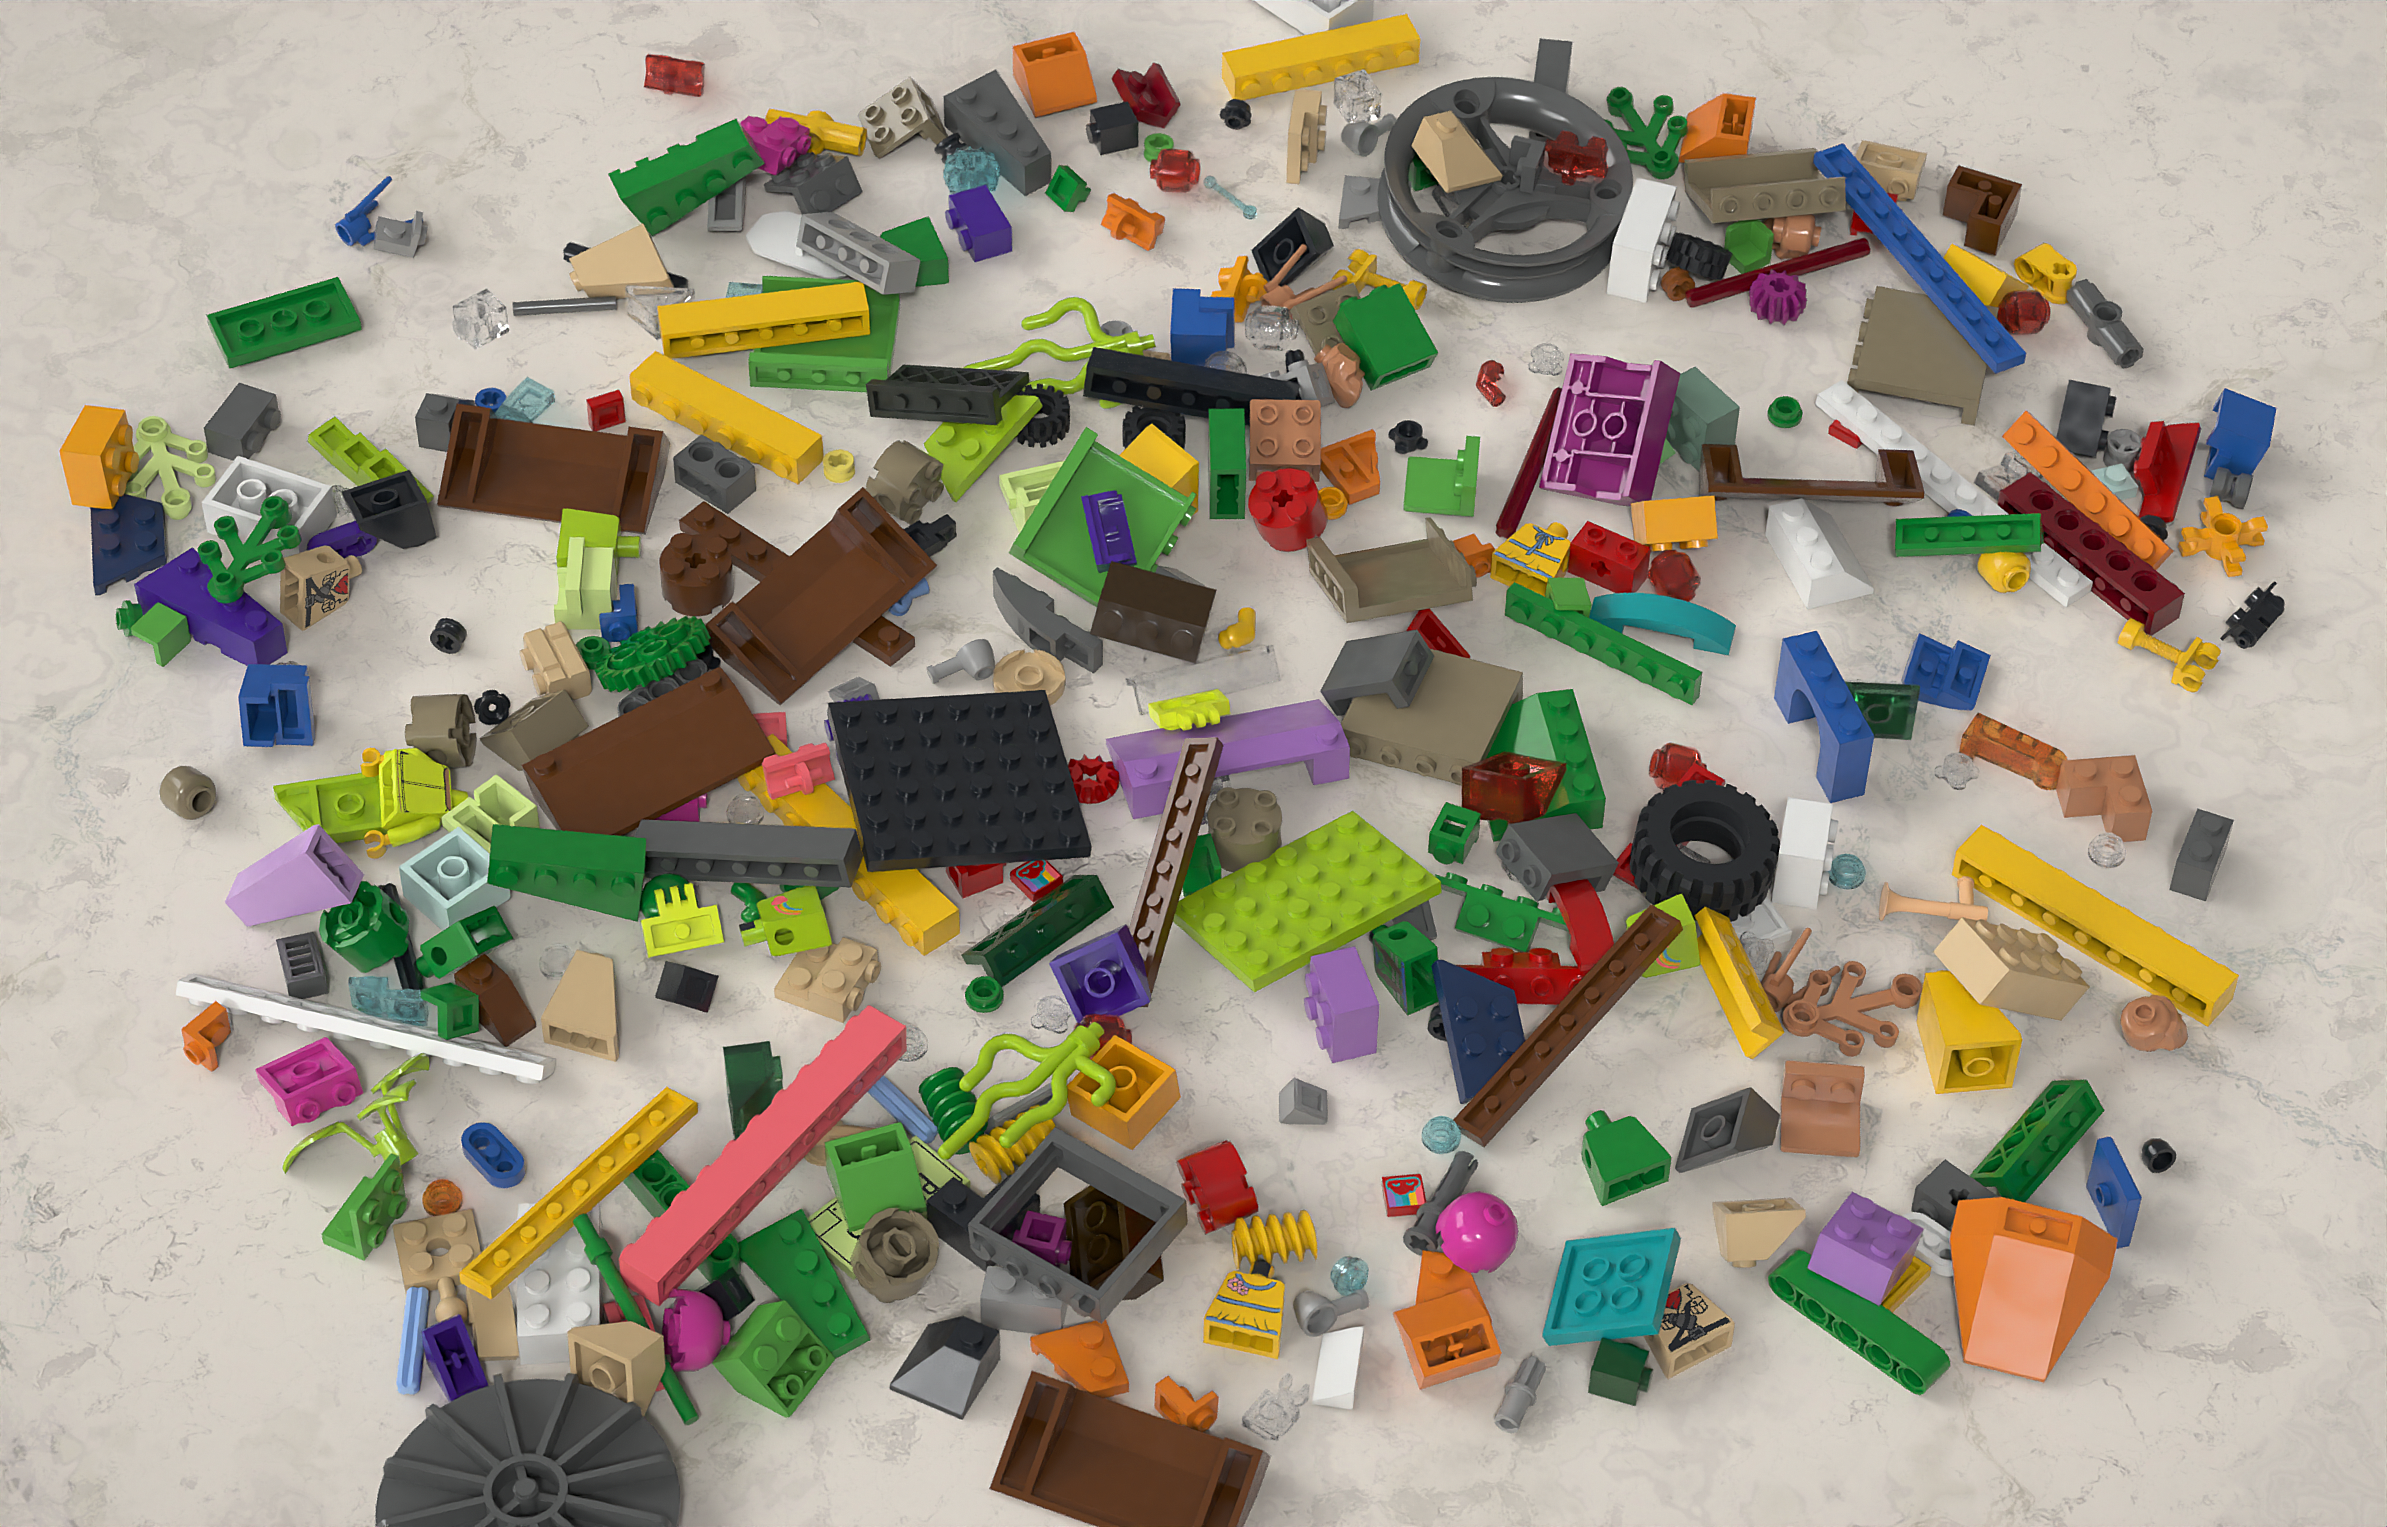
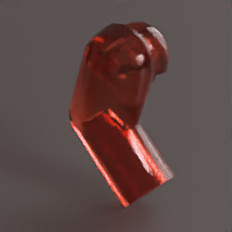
(1486, 382)

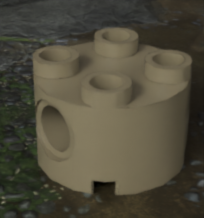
(905, 481)
(443, 728)
(1244, 826)
(895, 1254)

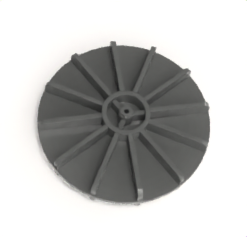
(531, 1460)

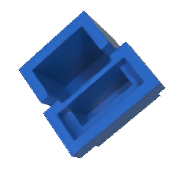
(1200, 326)
(2240, 434)
(276, 705)

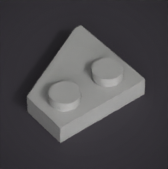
(1359, 200)

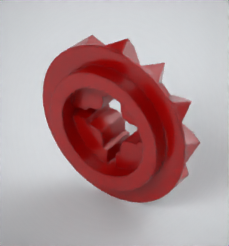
(1098, 790)

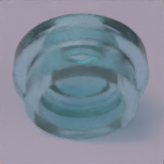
(1847, 872)
(1441, 1127)
(1349, 1275)

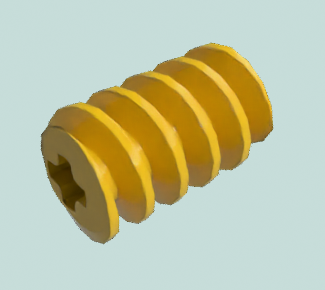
(992, 1156)
(1273, 1238)

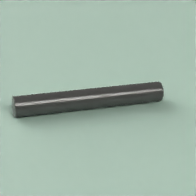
(564, 305)

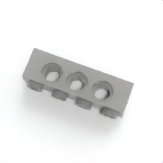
(858, 253)

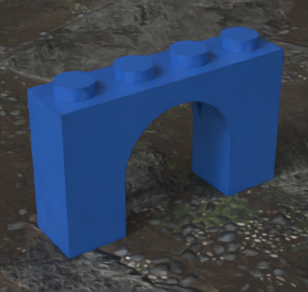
(1811, 688)

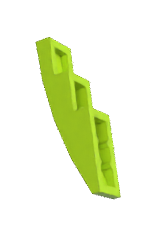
(356, 455)

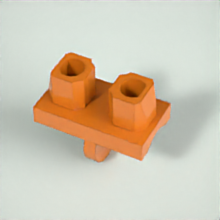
(1132, 222)

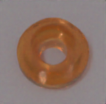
(442, 1190)

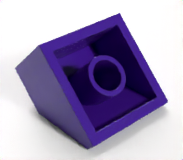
(1103, 975)

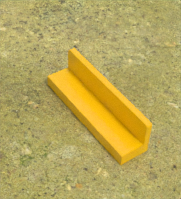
(1736, 984)

